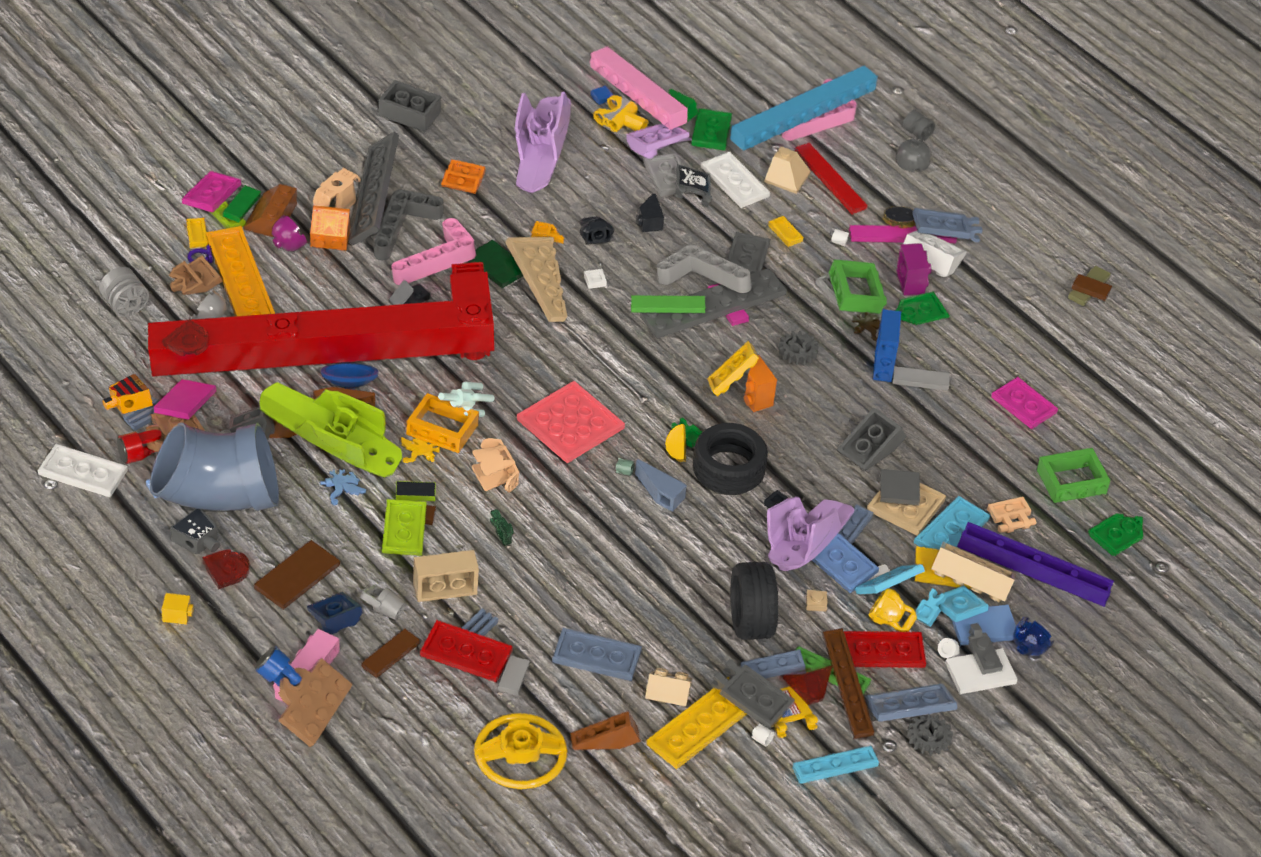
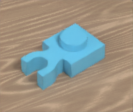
(929, 610)

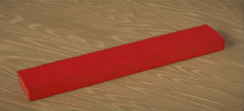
(831, 178)

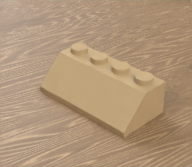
(973, 571)

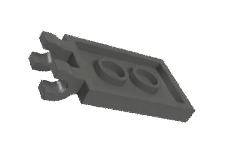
(752, 693)

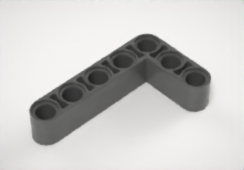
(402, 204)

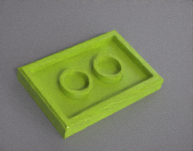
(404, 527)

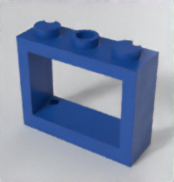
(887, 345)

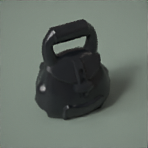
(596, 230)

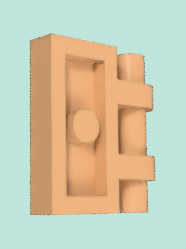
(1008, 510)

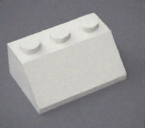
(940, 254)

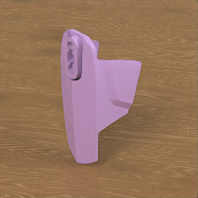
(803, 535)

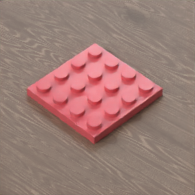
(570, 421)

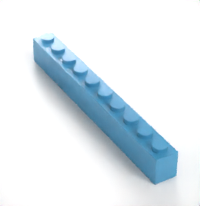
(803, 108)

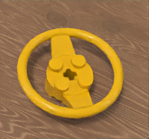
(521, 745)

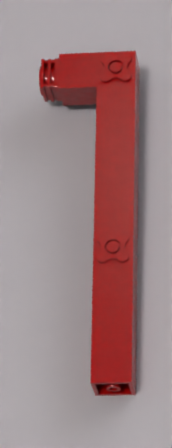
(340, 335)

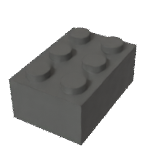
(409, 105)

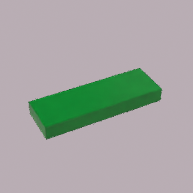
(241, 203)

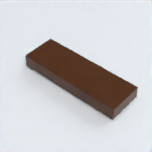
(390, 653)

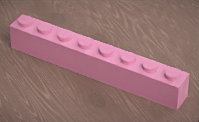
(639, 88)

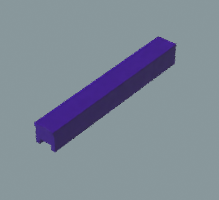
(1036, 564)

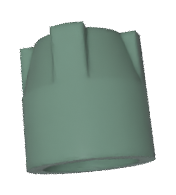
(625, 466)

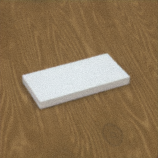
(735, 179)
(82, 470)

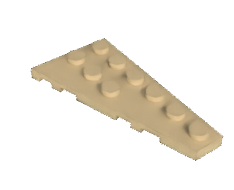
(541, 270)

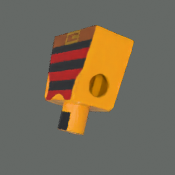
(128, 395)

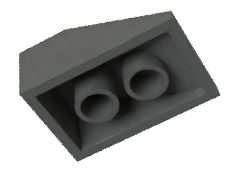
(872, 440)

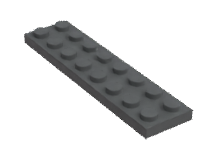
(373, 188)
(718, 303)

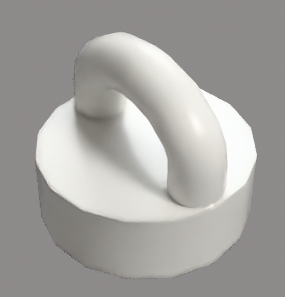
(948, 648)

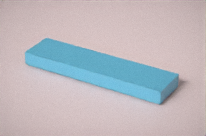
(835, 764)

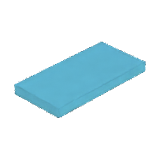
(950, 524)

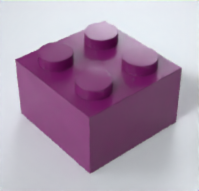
(913, 269)

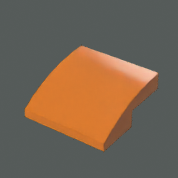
(463, 176)

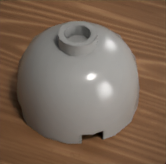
(211, 307)

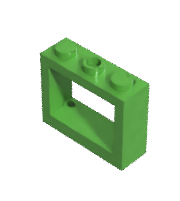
(853, 302)
(1068, 461)

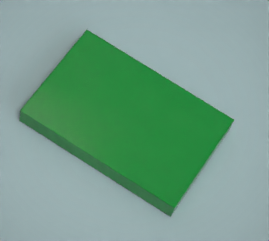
(711, 129)

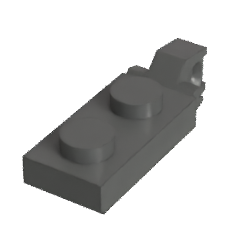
(983, 650)

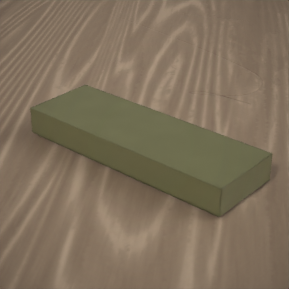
(1096, 273)

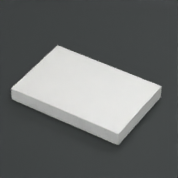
(969, 678)

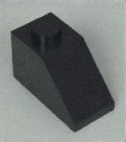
(650, 215)

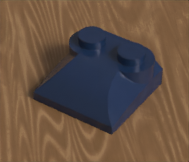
(336, 612)

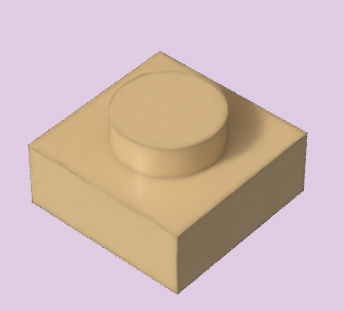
(816, 600)

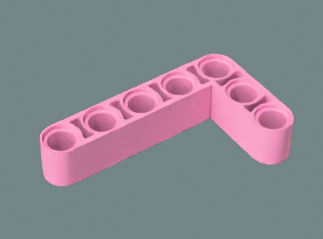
(835, 117)
(457, 250)

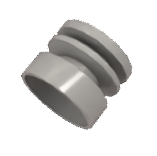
(124, 291)

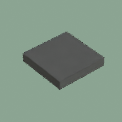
(899, 487)

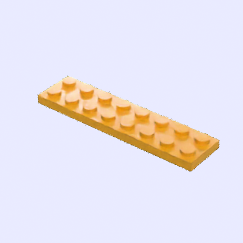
(239, 272)

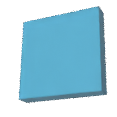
(962, 604)

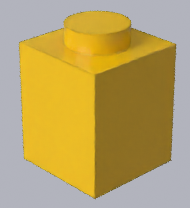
(176, 608)

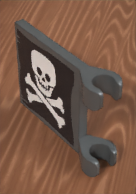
(693, 181)

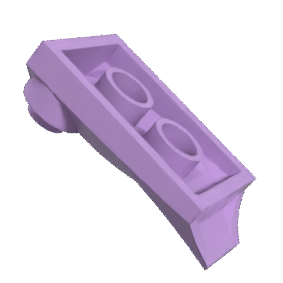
(654, 138)

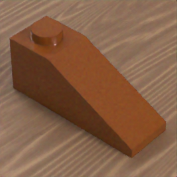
(607, 734)

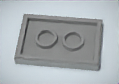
(663, 172)

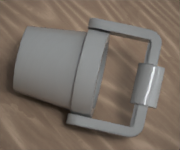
(386, 603)

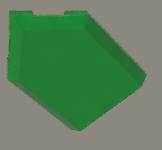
(922, 309)
(1117, 533)

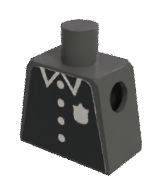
(195, 532)

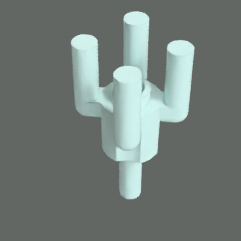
(466, 397)

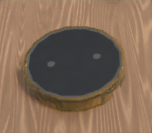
(899, 216)

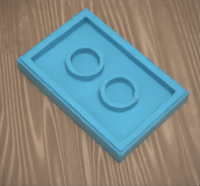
(889, 579)

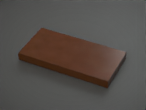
(297, 574)

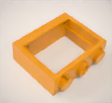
(438, 435)

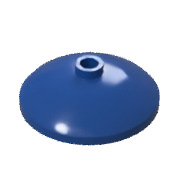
(349, 374)

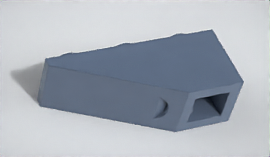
(662, 487)

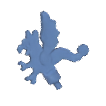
(341, 482)

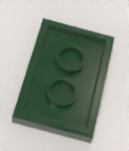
(497, 263)

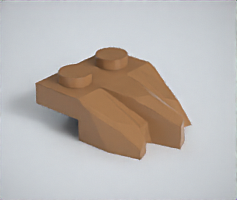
(194, 277)

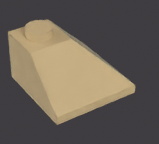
(787, 170)

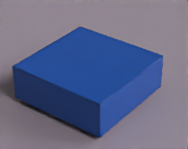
(601, 94)

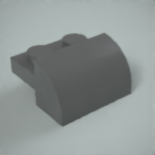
(251, 417)

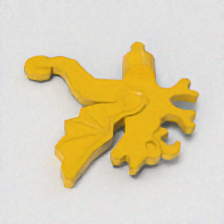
(419, 448)

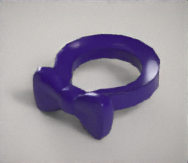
(199, 250)

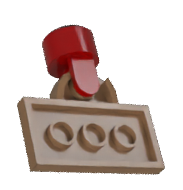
(131, 446)

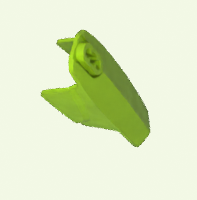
(335, 424)

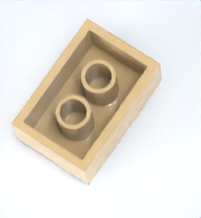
(445, 575)

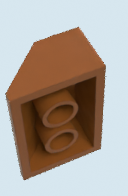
(272, 205)

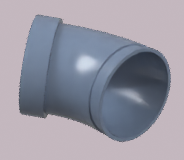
(216, 469)

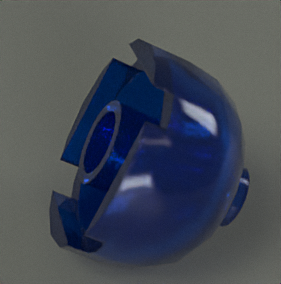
(1031, 638)

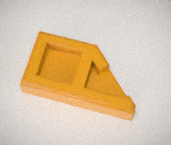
(546, 230)

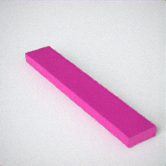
(875, 233)

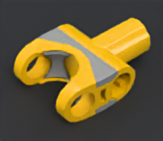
(620, 115)

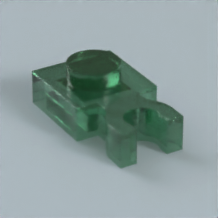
(503, 529)

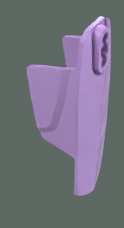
(540, 139)

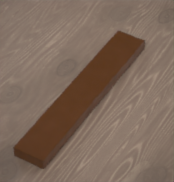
(848, 683)

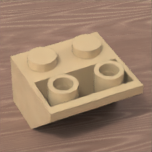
(668, 687)

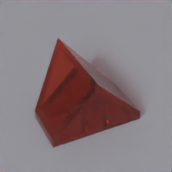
(810, 683)

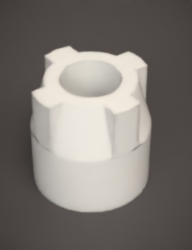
(840, 237)
(762, 735)

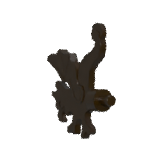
(867, 323)

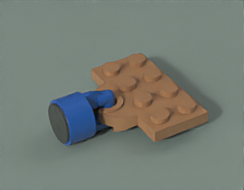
(309, 694)

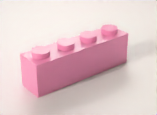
(317, 646)

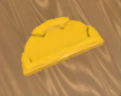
(676, 443)

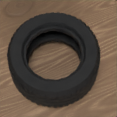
(734, 439)
(754, 600)

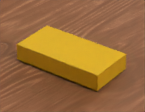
(785, 231)
(196, 232)

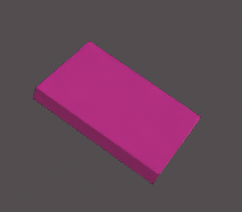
(211, 191)
(185, 399)
(1024, 402)

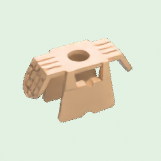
(330, 190)
(494, 466)

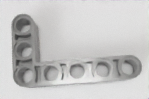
(706, 264)

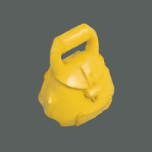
(890, 609)

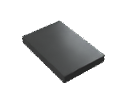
(749, 251)

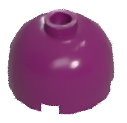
(287, 235)

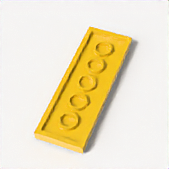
(695, 728)

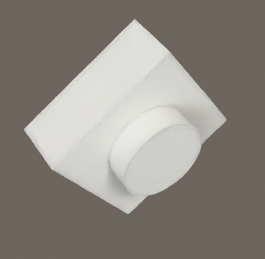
(595, 278)

